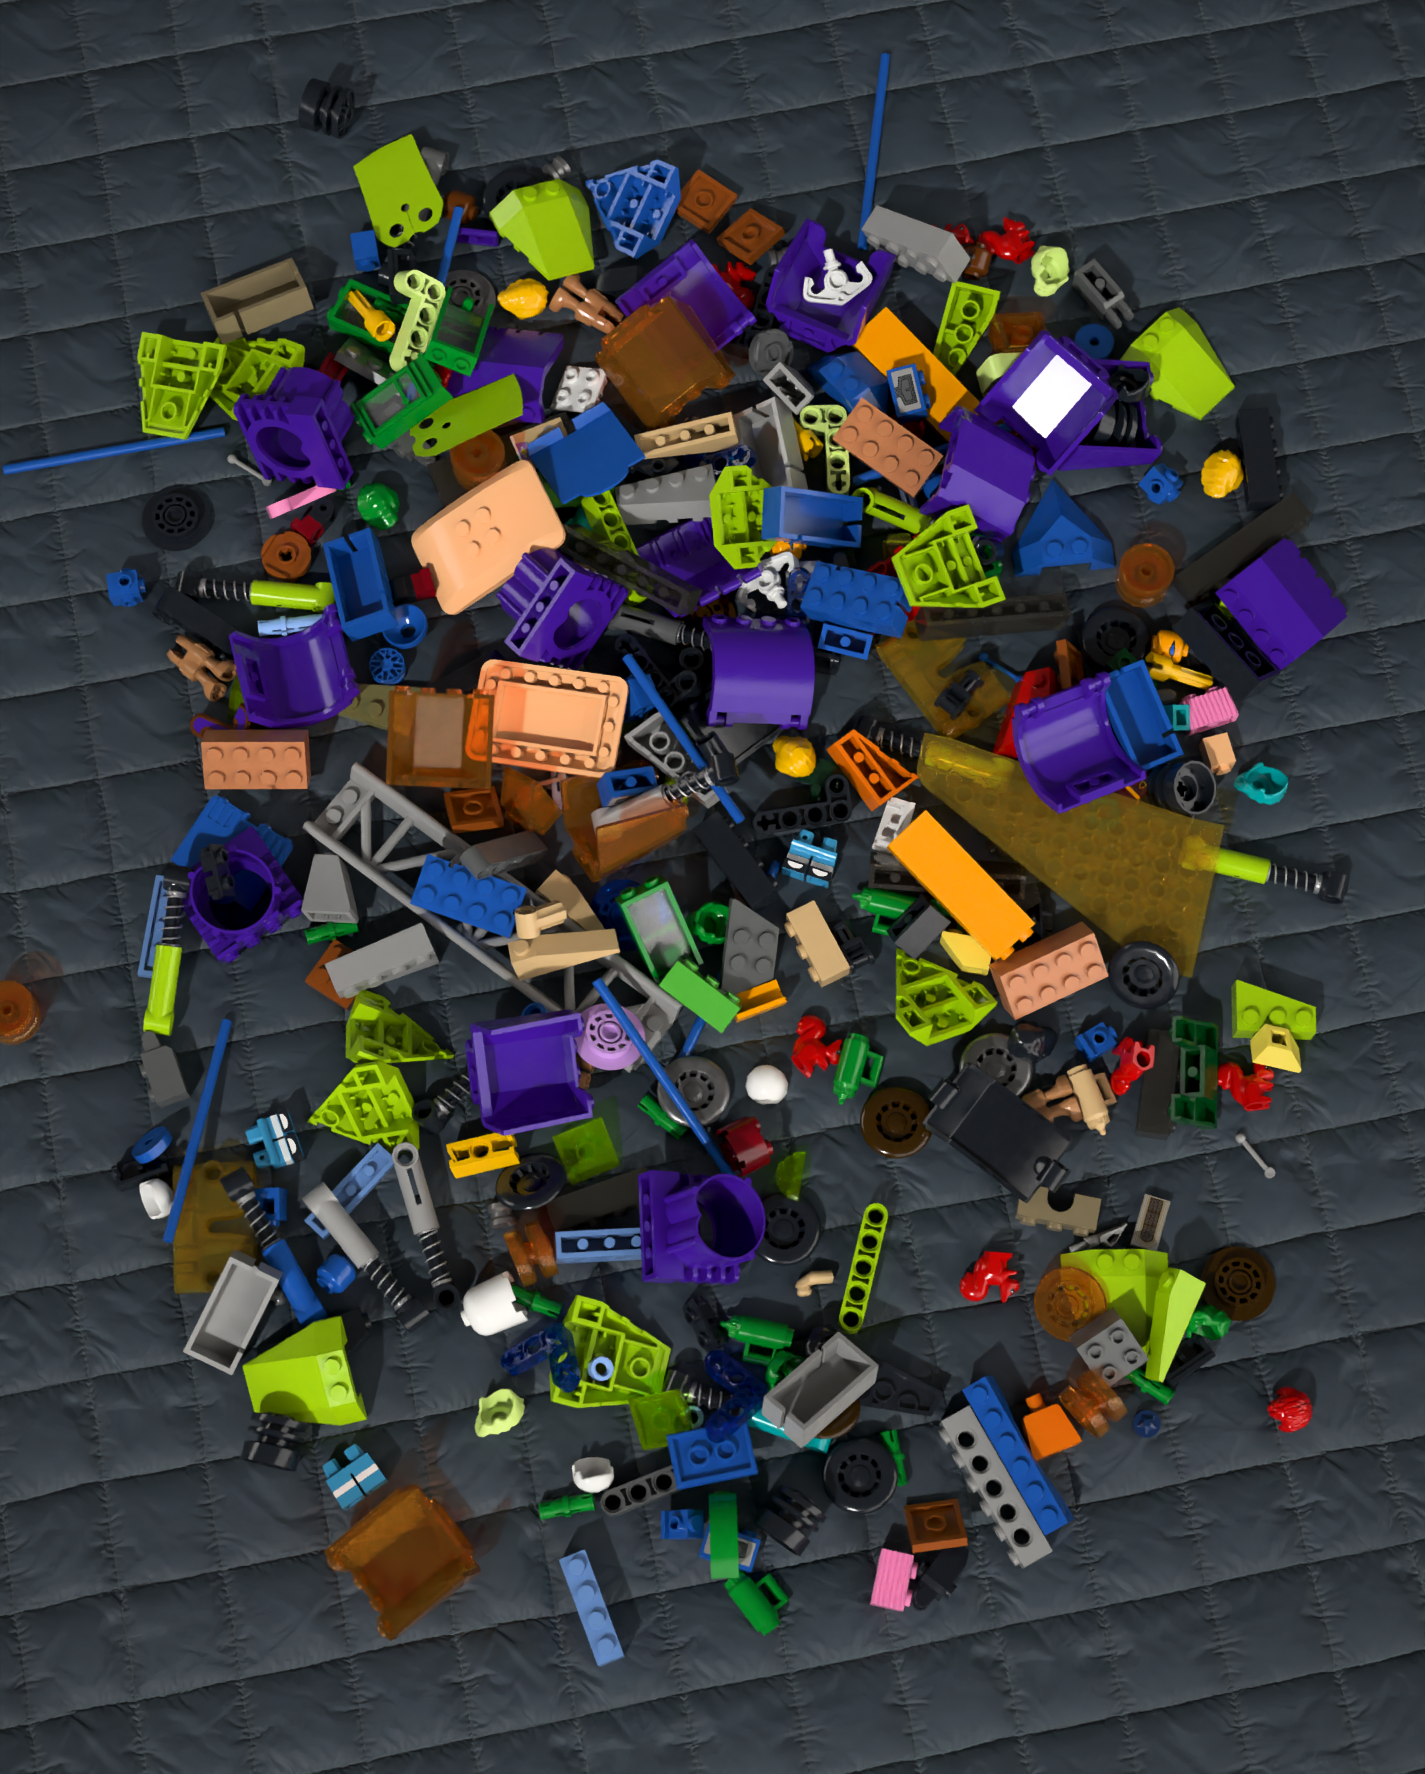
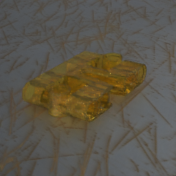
(916, 669)
(195, 1249)

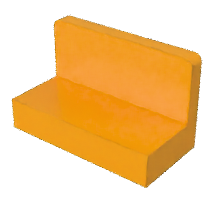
(760, 1000)

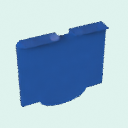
(587, 459)
(220, 824)

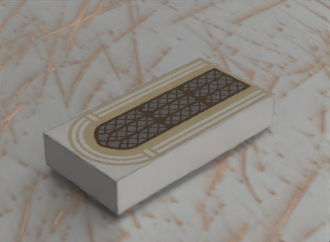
(1150, 1223)

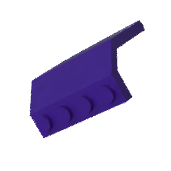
(510, 352)
(691, 556)
(1282, 604)

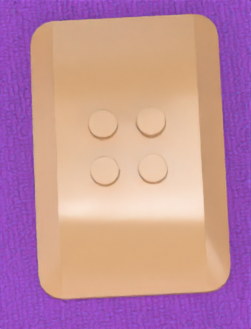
(484, 534)
(555, 717)

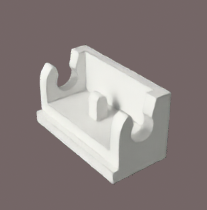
(893, 822)

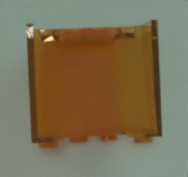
(662, 361)
(439, 738)
(620, 841)
(405, 1558)

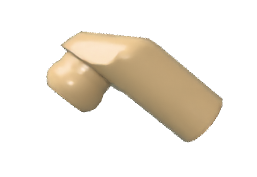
(814, 1277)

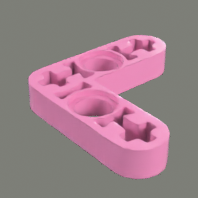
(297, 500)

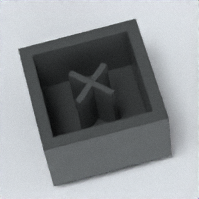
(1109, 1347)

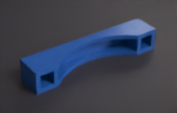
(1037, 1490)

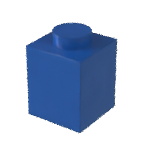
(365, 250)

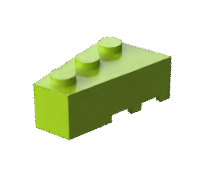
(1256, 1007)

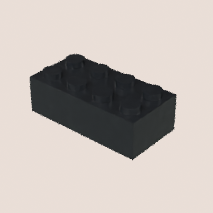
(1226, 650)

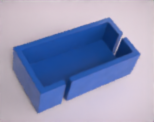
(811, 518)
(360, 585)
(856, 599)
(1139, 717)
(458, 895)

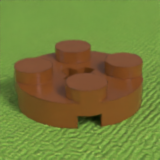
(284, 543)

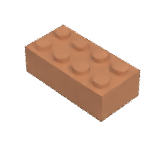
(888, 448)
(256, 759)
(1048, 970)

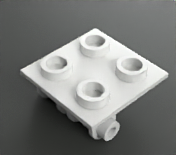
(579, 389)

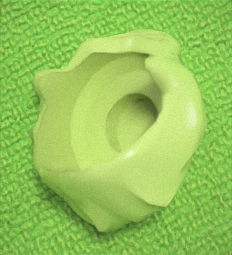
(1049, 269)
(498, 1412)

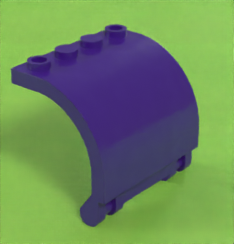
(694, 281)
(760, 671)
(296, 676)
(1070, 746)

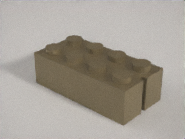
(257, 300)

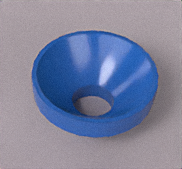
(408, 616)

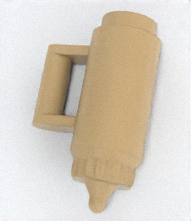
(1089, 1097)

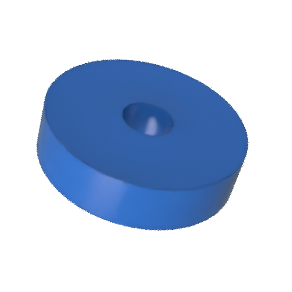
(1098, 334)
(152, 1145)

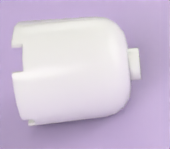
(491, 1306)

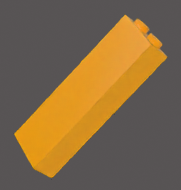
(892, 345)
(961, 886)

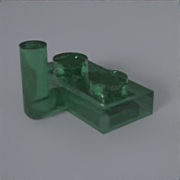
(816, 779)

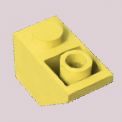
(965, 952)
(1275, 1048)

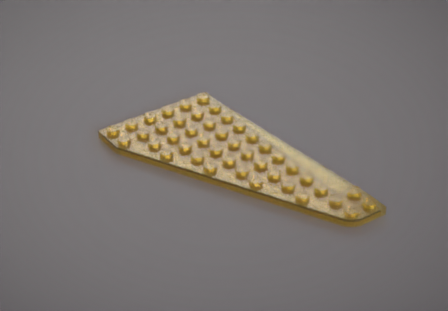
(1112, 859)

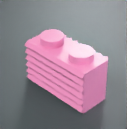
(1210, 710)
(892, 1580)

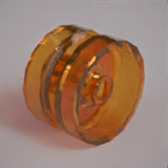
(478, 459)
(1144, 575)
(24, 1014)
(532, 1252)
(1093, 1403)

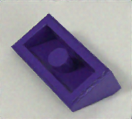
(478, 236)

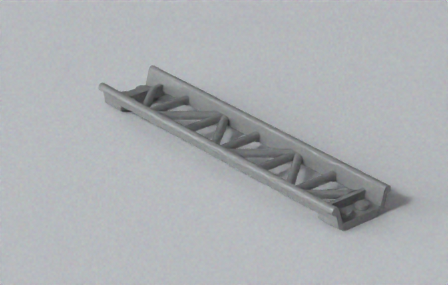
(355, 801)

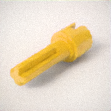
(375, 320)
(807, 442)
(1165, 669)

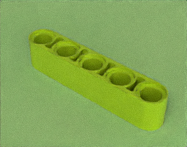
(615, 532)
(867, 1256)

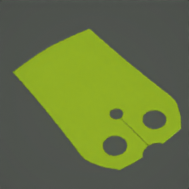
(395, 178)
(470, 416)

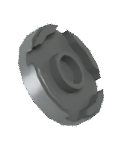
(769, 349)

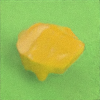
(524, 298)
(1221, 474)
(794, 756)

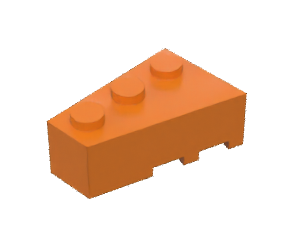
(869, 769)

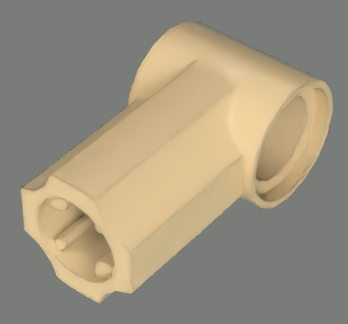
(533, 919)

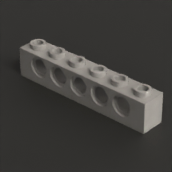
(966, 1422)

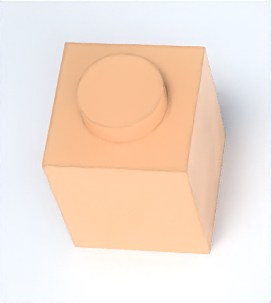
(1217, 753)

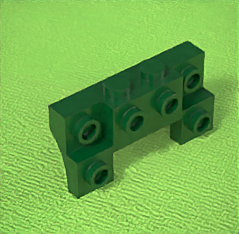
(1198, 1073)

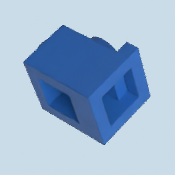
(1090, 1048)
(271, 1196)
(682, 1524)

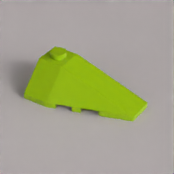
(964, 322)
(1173, 1309)

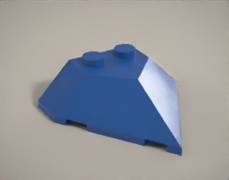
(638, 204)
(1060, 536)

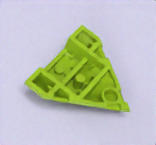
(737, 517)
(935, 1002)
(382, 1035)
(371, 1107)

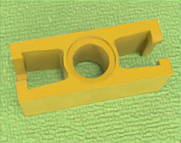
(474, 1146)

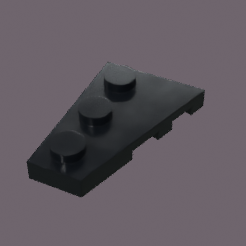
(900, 1392)

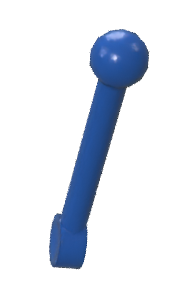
(983, 656)

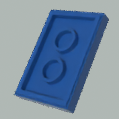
(703, 1462)

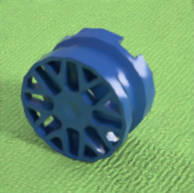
(387, 667)

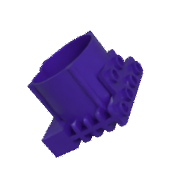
(298, 428)
(558, 608)
(245, 853)
(670, 1226)

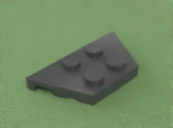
(747, 950)

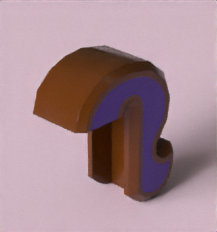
(203, 722)

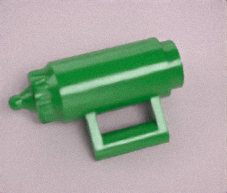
(883, 903)
(851, 1067)
(761, 1333)
(754, 1603)

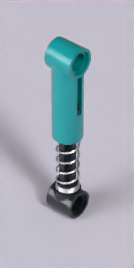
(696, 1393)

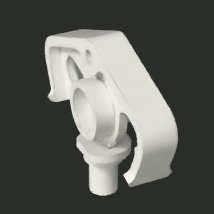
(837, 285)
(769, 582)

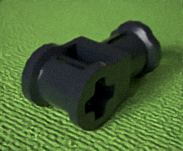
(958, 696)
(852, 947)

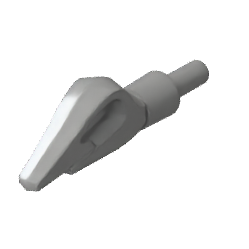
(1101, 1237)

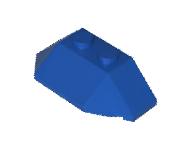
(850, 377)

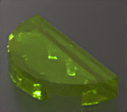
(790, 1175)

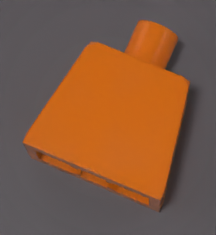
(1047, 1429)

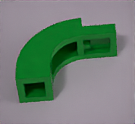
(723, 1534)

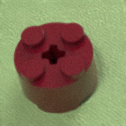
(744, 1145)

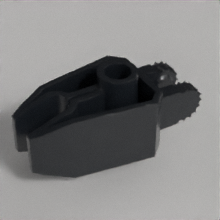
(618, 280)
(938, 1578)

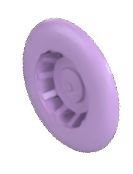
(608, 1035)

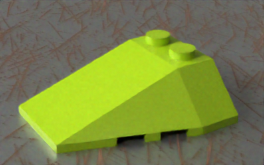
(549, 227)
(1181, 364)
(252, 367)
(176, 382)
(943, 566)
(1128, 1283)
(635, 1354)
(307, 1377)

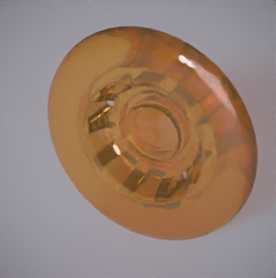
(1068, 1303)

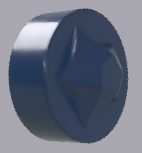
(1146, 1424)

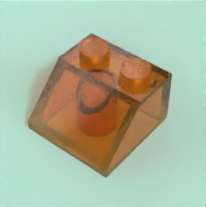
(1014, 331)
(527, 802)

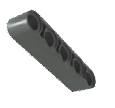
(503, 854)
(649, 1483)

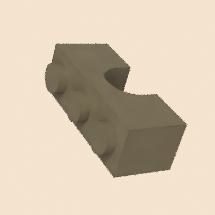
(1080, 1218)

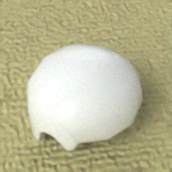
(766, 1084)
(156, 1198)
(592, 1474)

